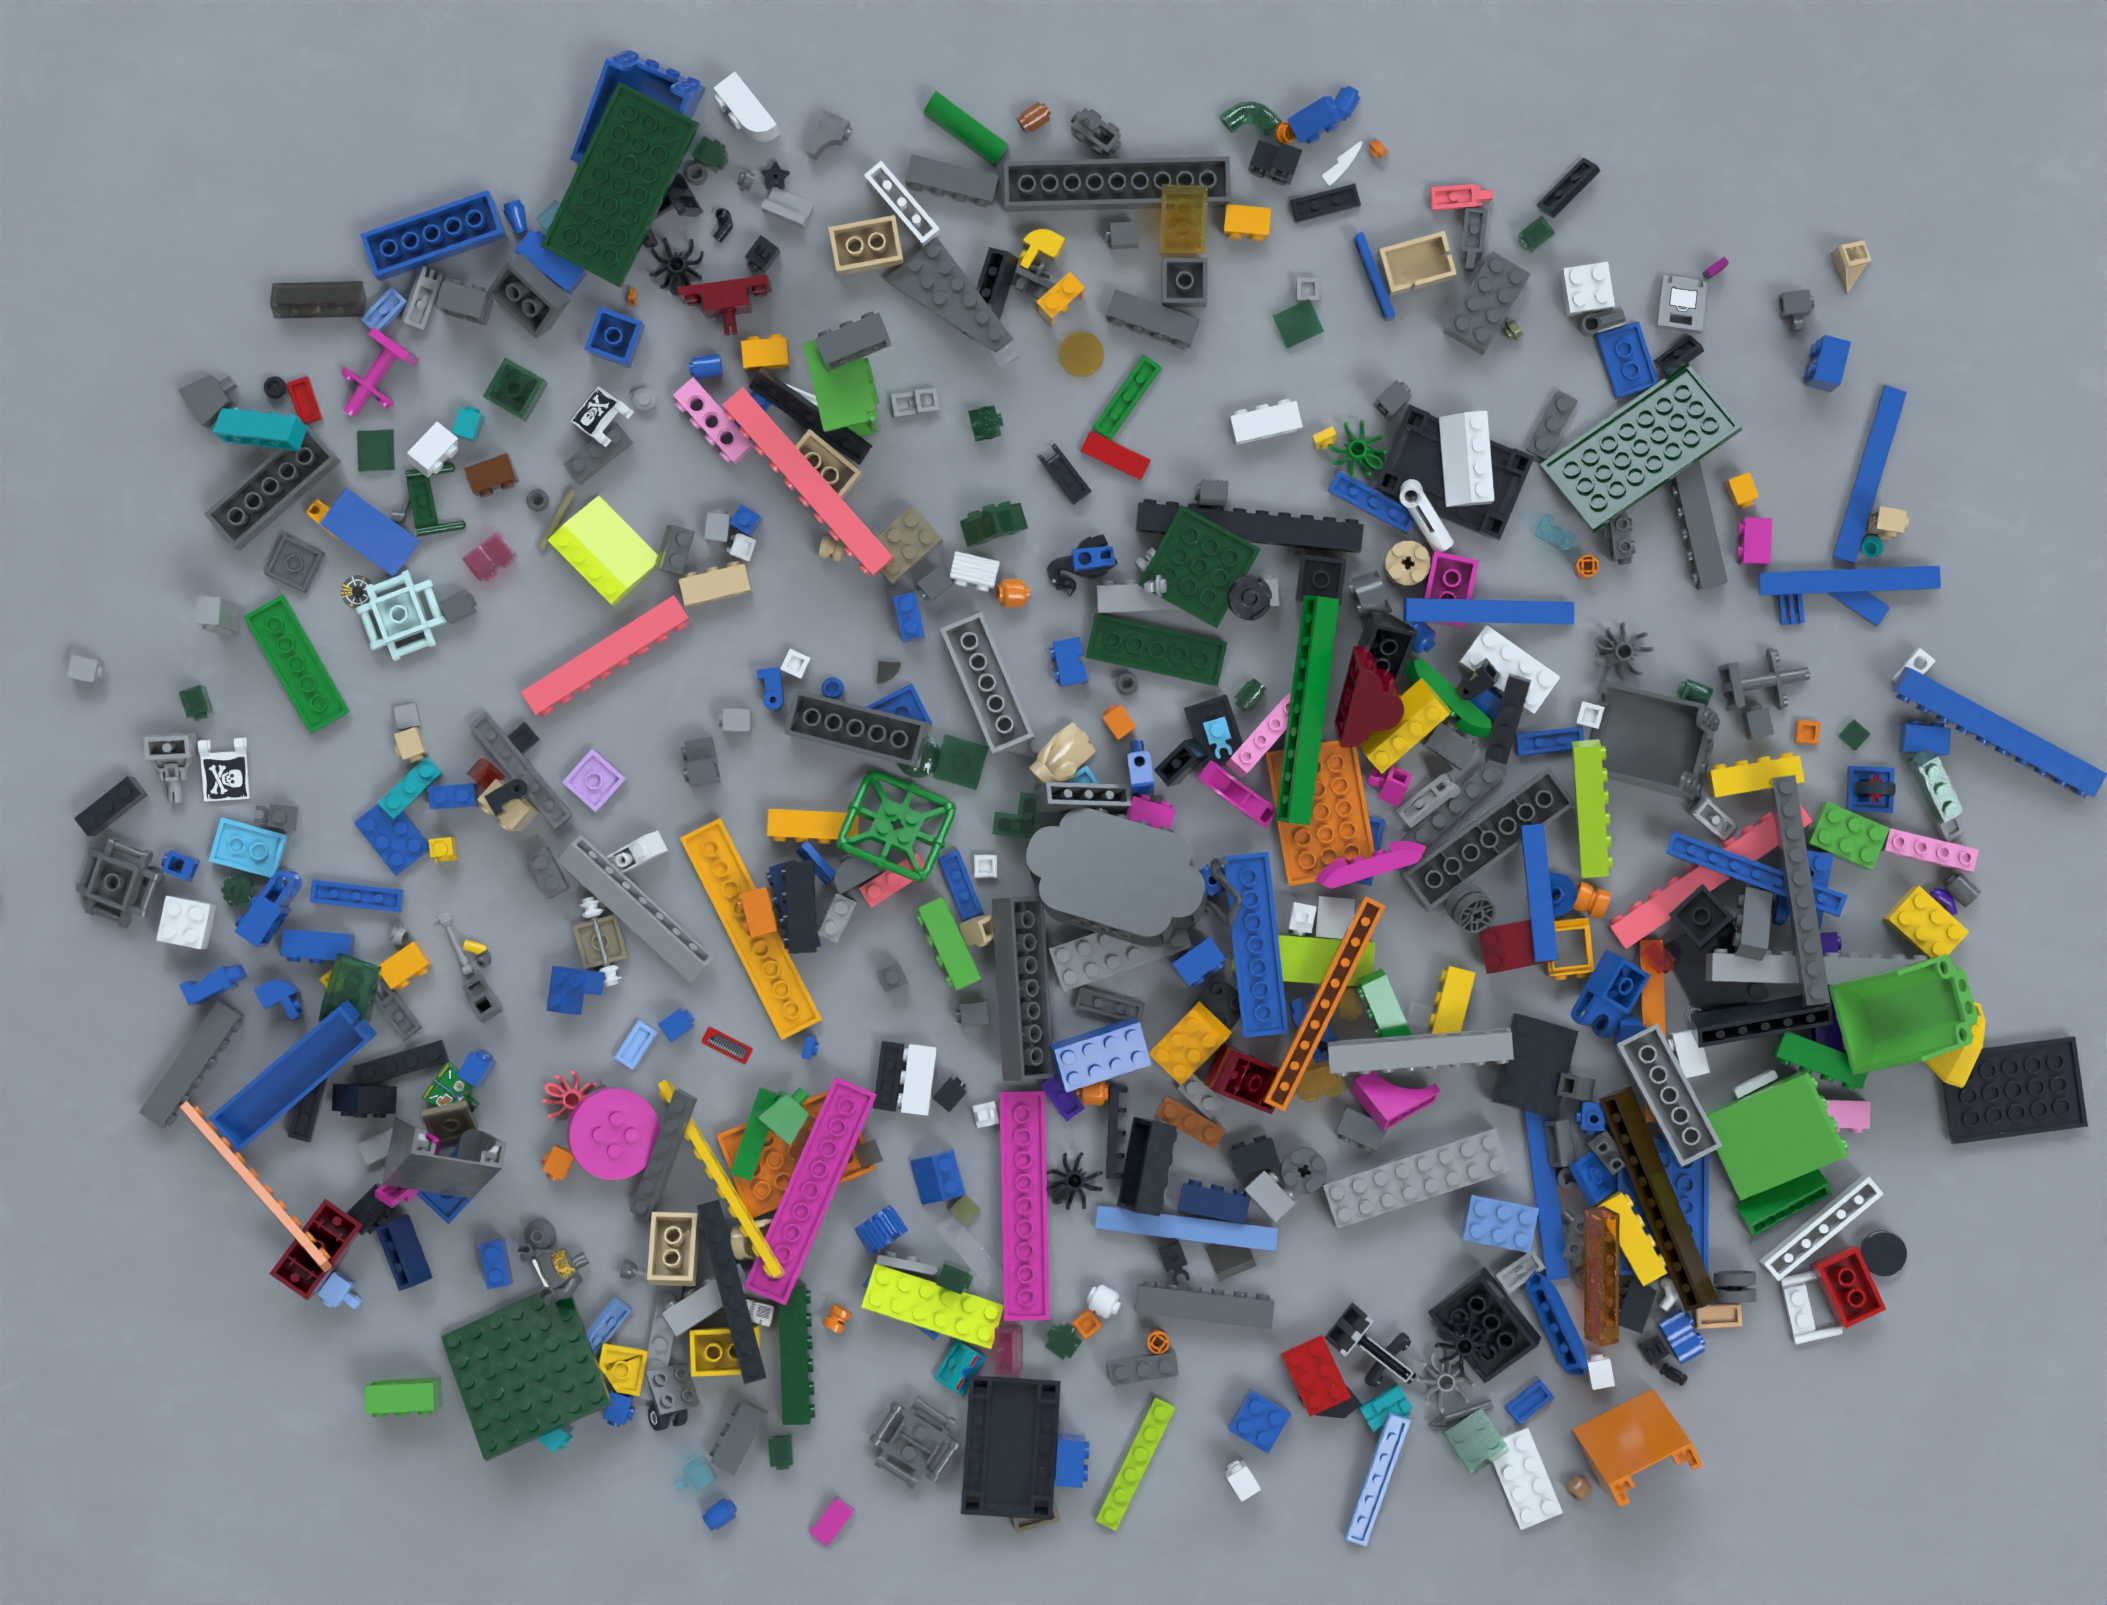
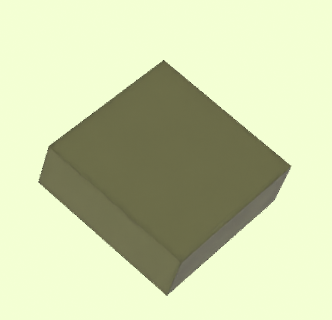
(964, 1209)

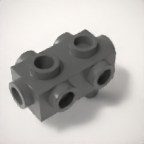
(1089, 127)
(1619, 538)
(1575, 1243)

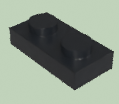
(1678, 355)

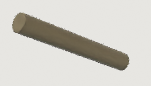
(557, 518)

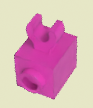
(1392, 785)

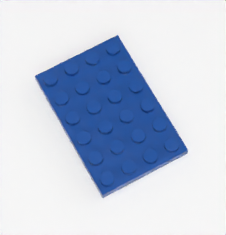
(1692, 1193)

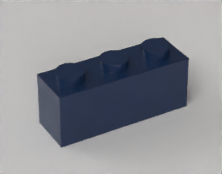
(1214, 1201)
(403, 1252)

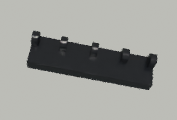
(1113, 1132)

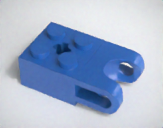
(1820, 870)
(269, 909)
(1609, 994)

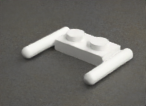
(1800, 1311)

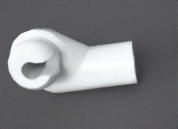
(1671, 1293)

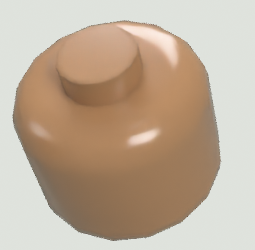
(1579, 1487)

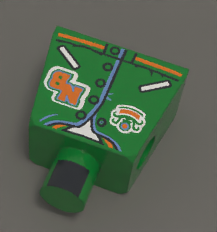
(449, 1089)

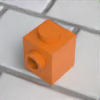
(558, 1163)

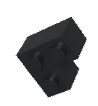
(1275, 162)
(361, 1100)

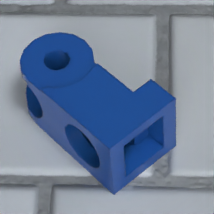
(1092, 558)
(774, 694)

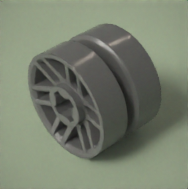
(1470, 908)
(1735, 1286)

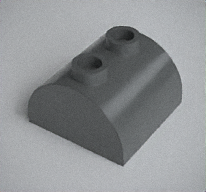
(853, 873)

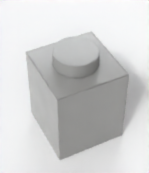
(718, 527)
(86, 669)
(736, 720)

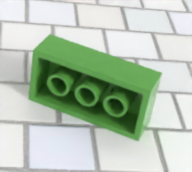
(949, 943)

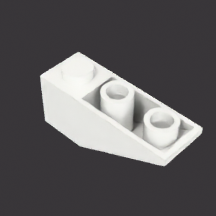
(638, 852)

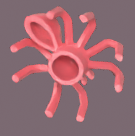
(570, 1098)

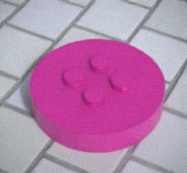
(612, 1133)

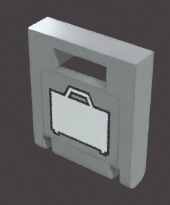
(1683, 299)

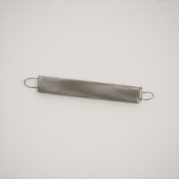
(1316, 554)

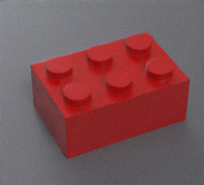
(1848, 1286)
(1315, 1375)

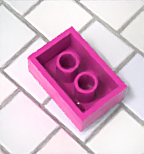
(1450, 579)

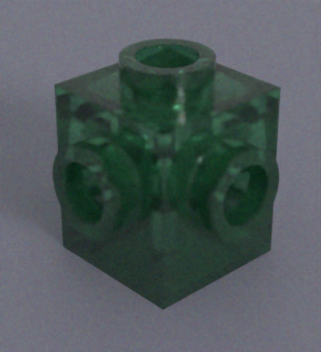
(985, 423)
(246, 891)

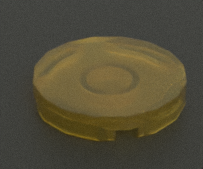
(1081, 354)

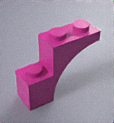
(1237, 794)

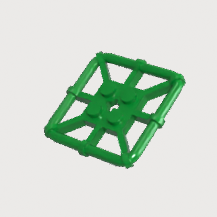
(899, 839)

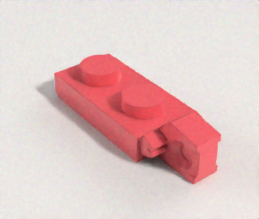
(1458, 197)

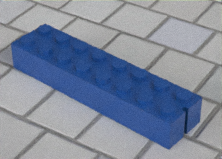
(292, 1075)

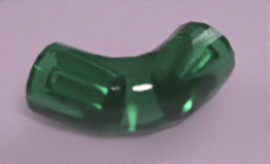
(1250, 113)

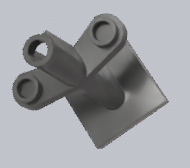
(1775, 679)

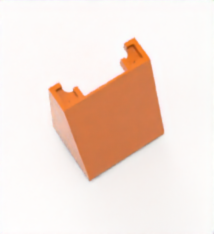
(1632, 1440)

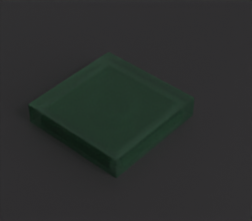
(960, 762)

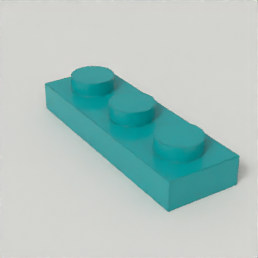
(409, 788)

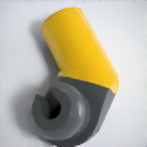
(480, 951)

